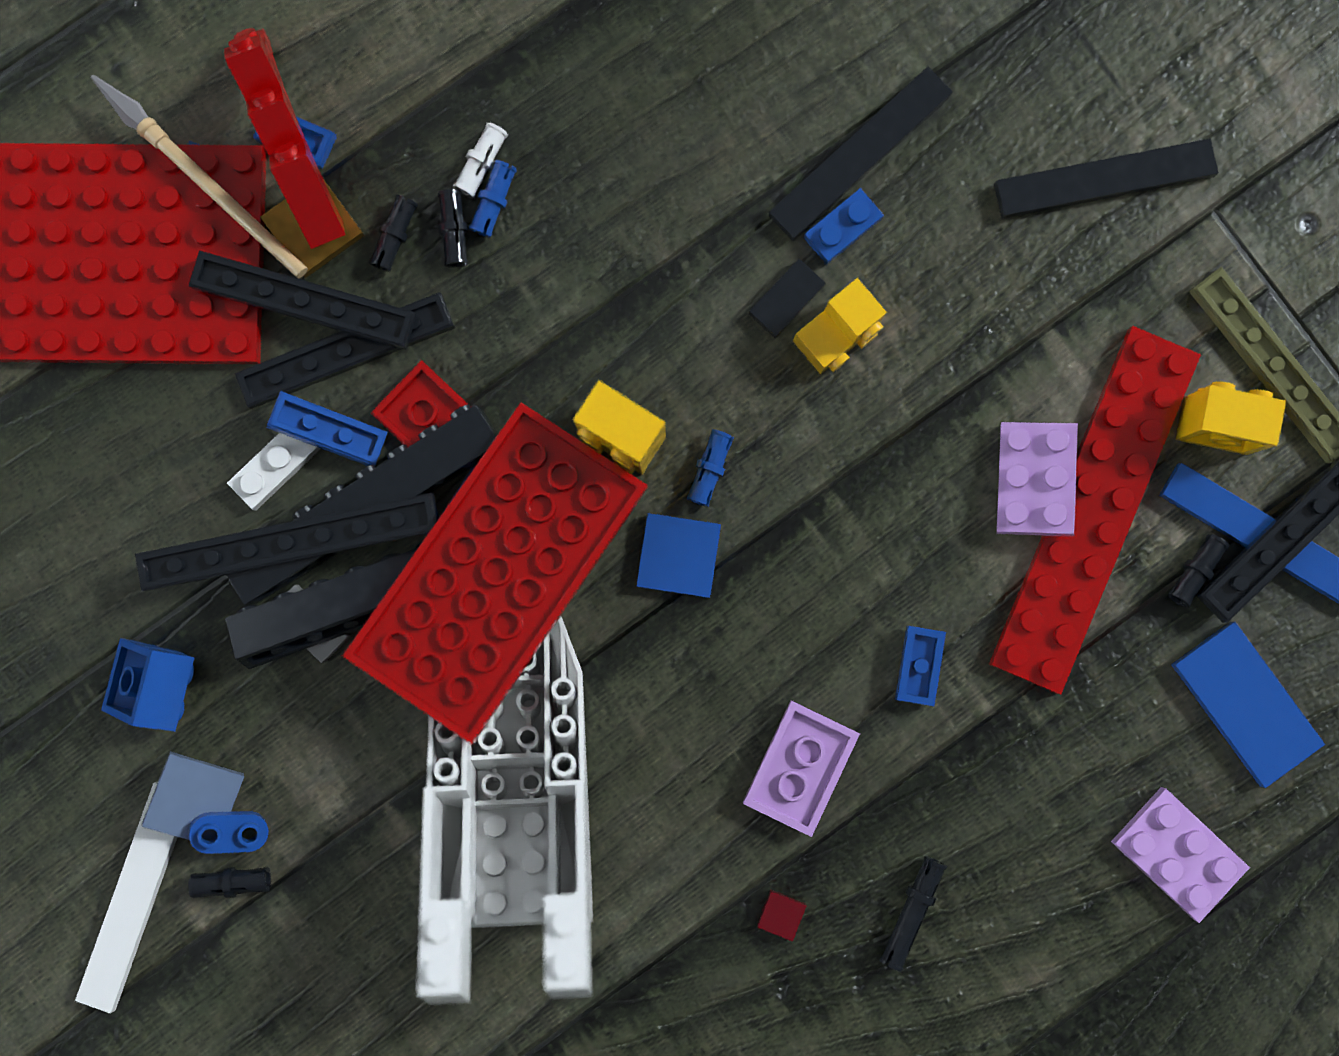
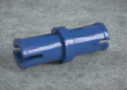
(492, 198)
(710, 467)

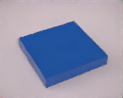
(678, 555)

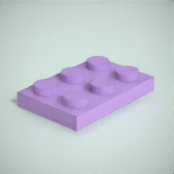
(1037, 479)
(801, 768)
(1180, 854)

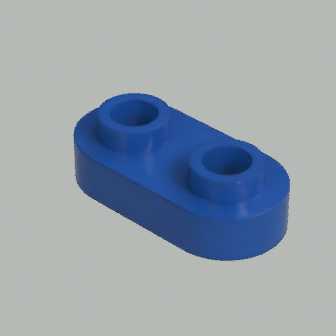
(229, 832)

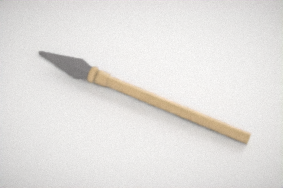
(135, 117)

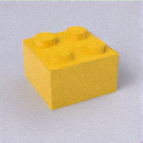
(1231, 419)

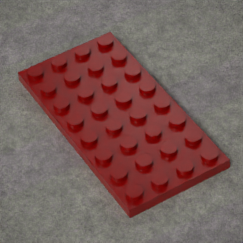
(495, 573)

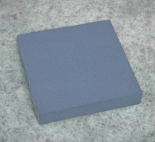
(186, 791)

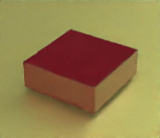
(781, 915)

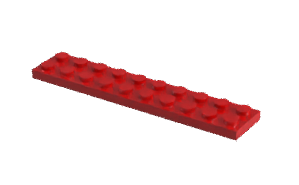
(1110, 482)

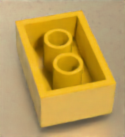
(619, 428)

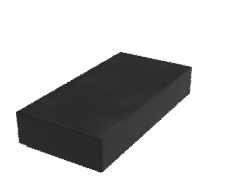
(787, 298)

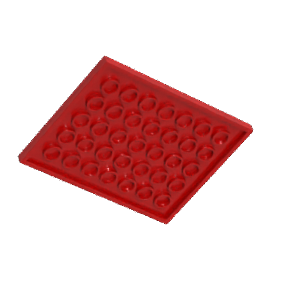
(106, 251)

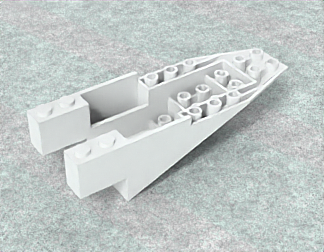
(510, 831)

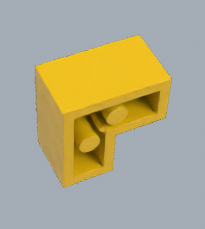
(847, 321)

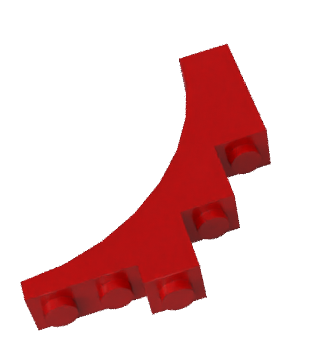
(276, 124)

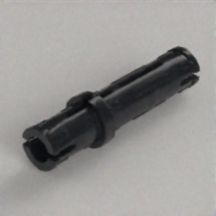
(913, 913)

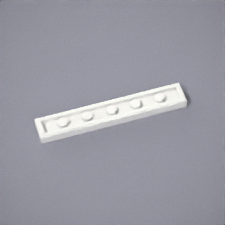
(126, 917)

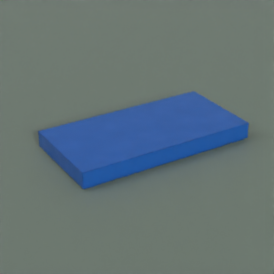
(1248, 704)

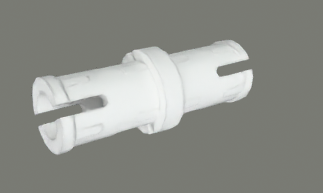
(480, 160)

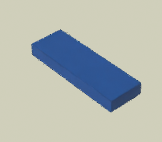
(326, 429)

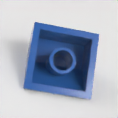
(148, 685)

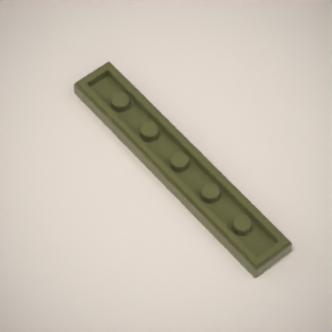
(1270, 361)

